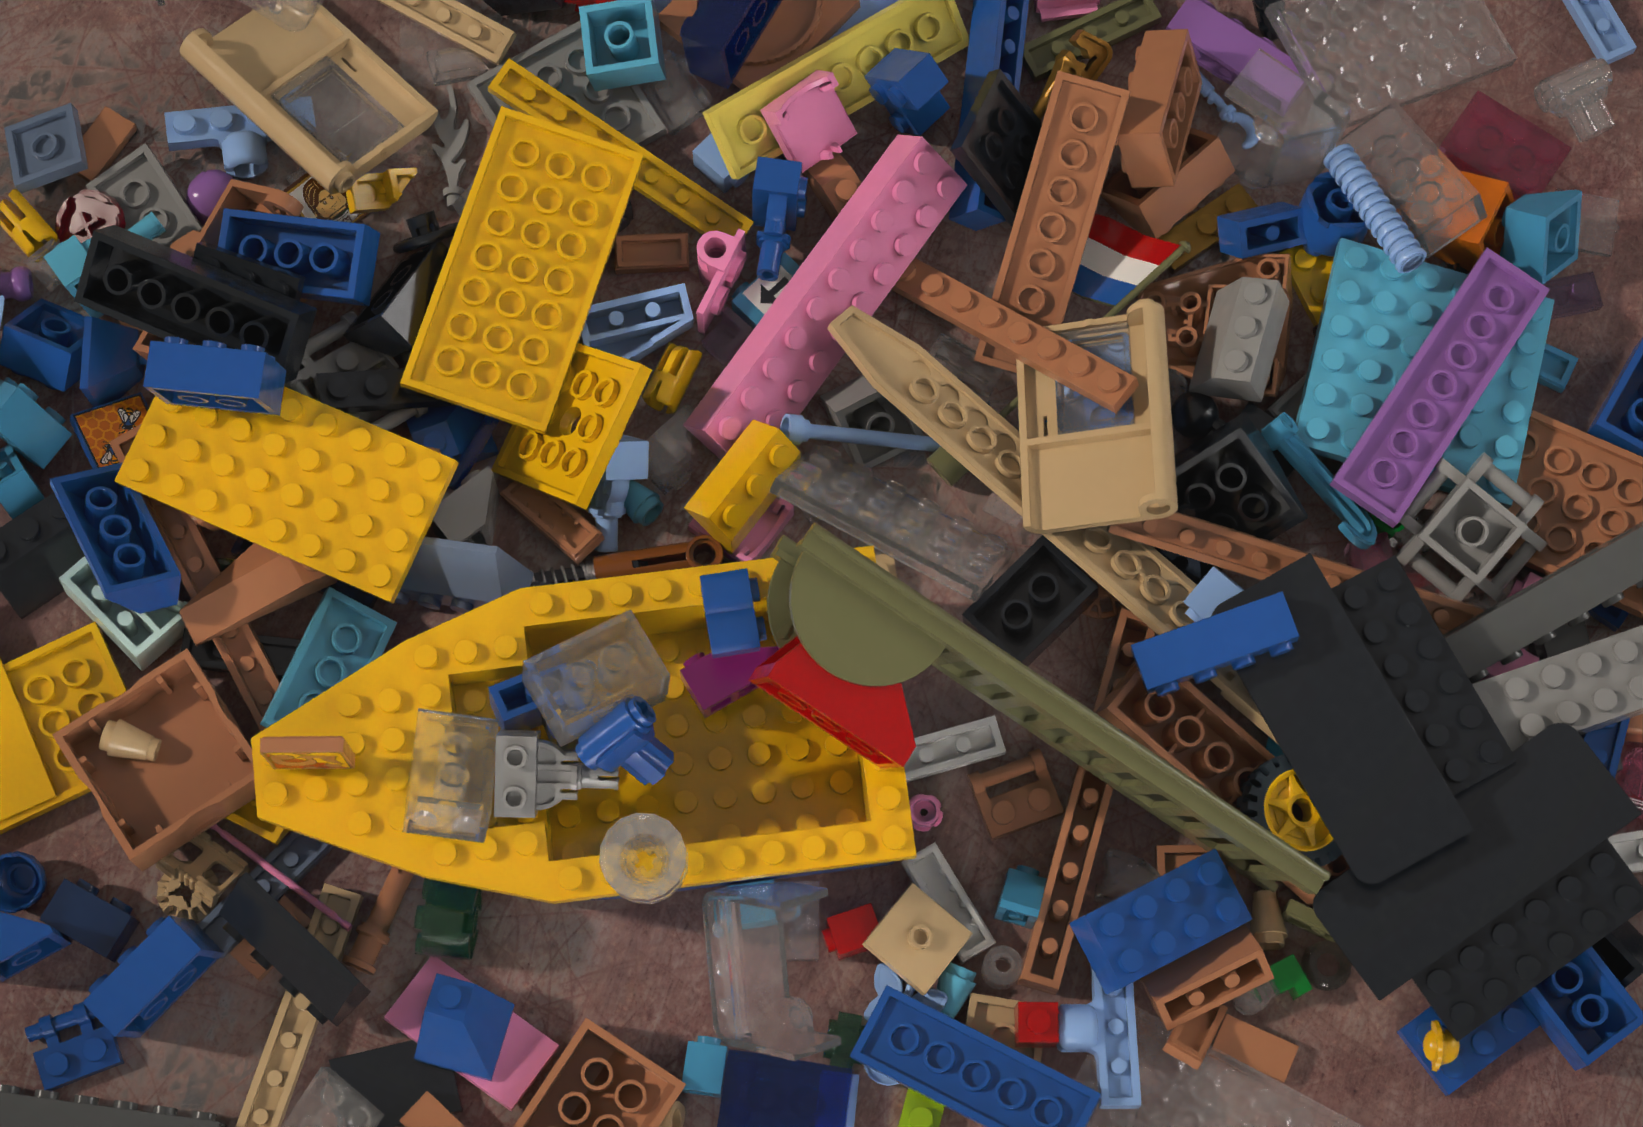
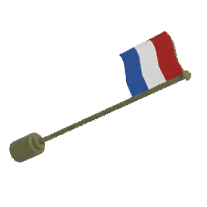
(1112, 272)

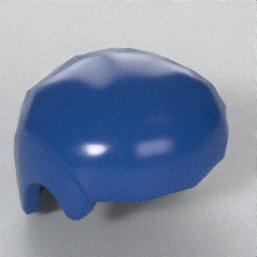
(21, 881)

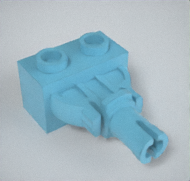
(69, 256)

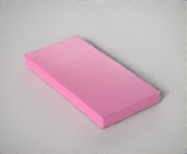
(522, 1054)

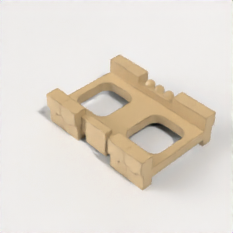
(193, 873)

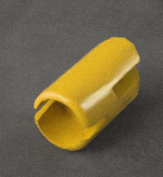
(24, 223)
(671, 377)

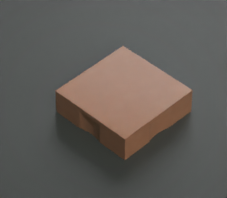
(198, 773)

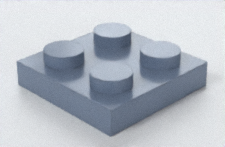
(46, 148)

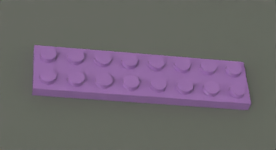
(1439, 387)

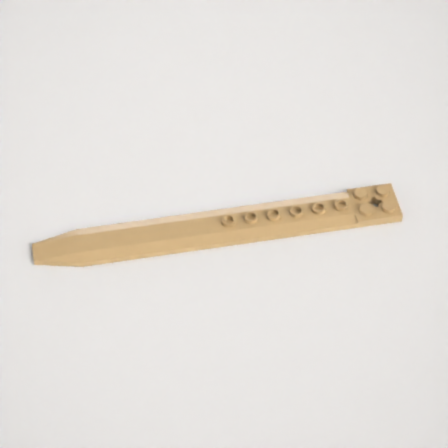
(991, 452)

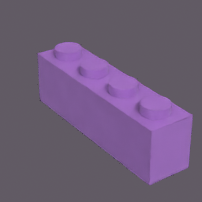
(1221, 42)

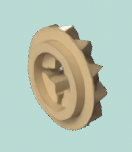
(177, 905)

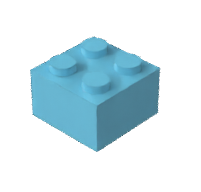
(622, 43)

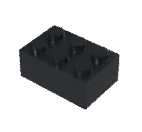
(1032, 602)

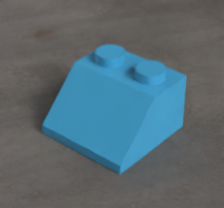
(1542, 232)

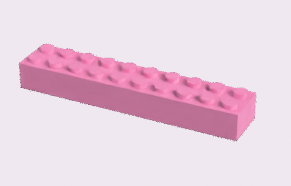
(850, 265)

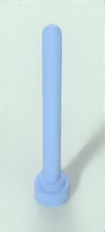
(801, 430)

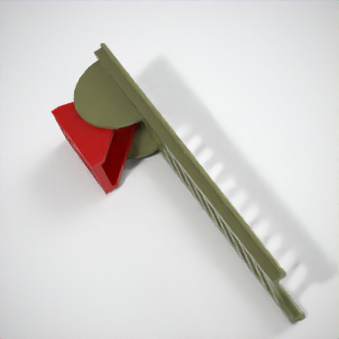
(859, 632)

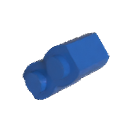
(731, 613)

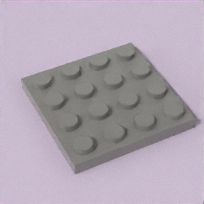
(562, 65)

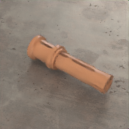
(373, 932)

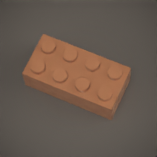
(1159, 108)

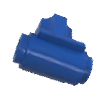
(626, 740)

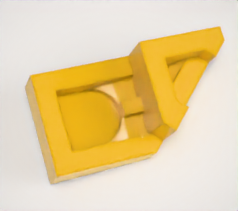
(378, 190)

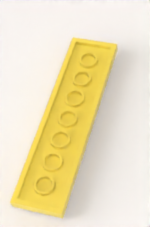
(906, 24)

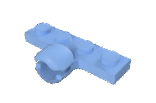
(222, 127)
(1110, 1034)

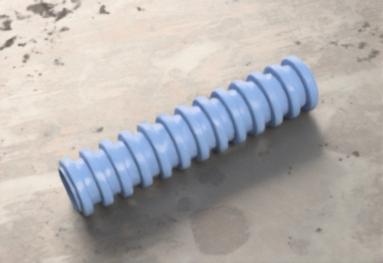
(1374, 208)

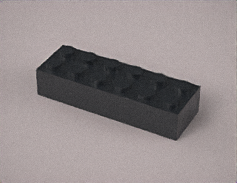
(190, 298)

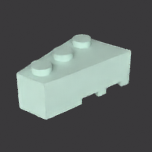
(138, 635)

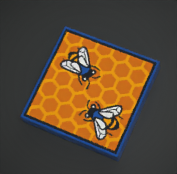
(105, 422)

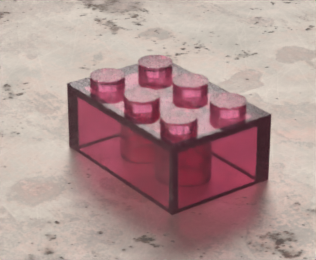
(1503, 147)

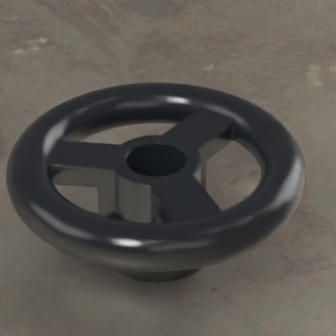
(424, 231)

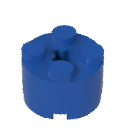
(1329, 217)

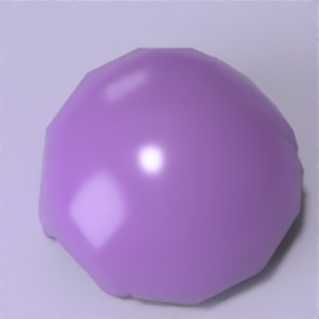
(206, 191)

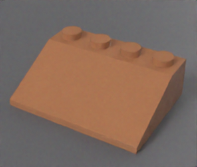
(602, 1085)

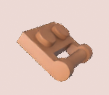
(1020, 806)

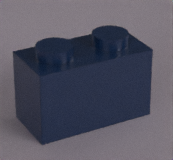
(89, 919)

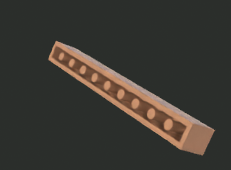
(1077, 836)

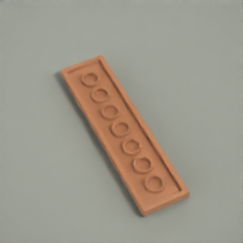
(1057, 204)

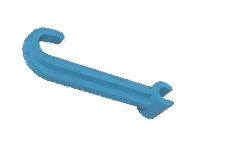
(1356, 523)

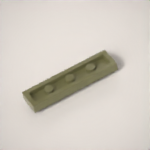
(1110, 23)

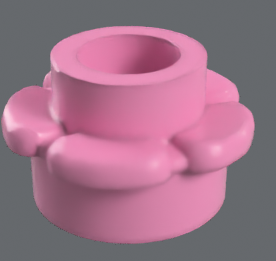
(929, 803)

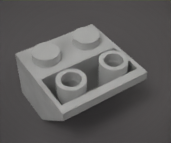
(470, 510)

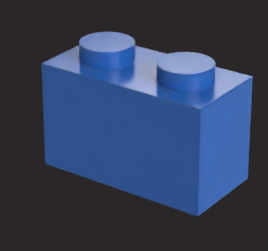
(1261, 230)

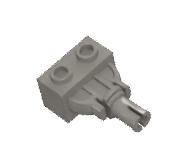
(533, 774)

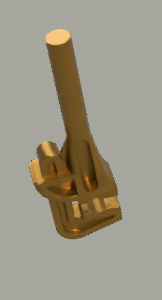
(1092, 48)

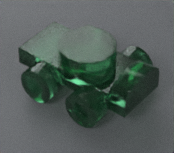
(849, 1029)

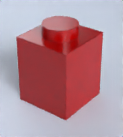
(849, 930)
(1036, 1024)

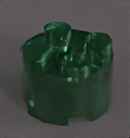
(448, 920)

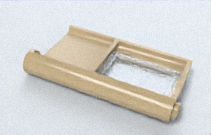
(313, 93)
(1086, 460)

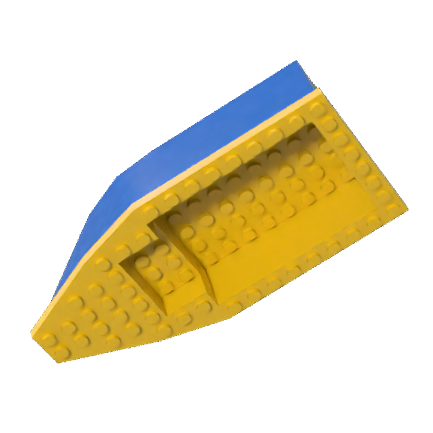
(746, 789)

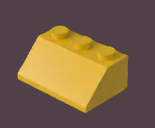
(740, 484)

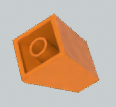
(1489, 232)

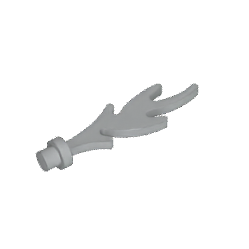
(454, 143)

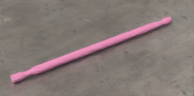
(282, 877)

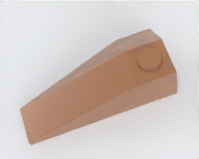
(248, 590)

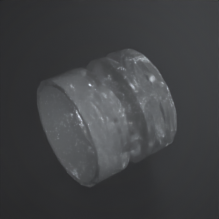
(620, 855)

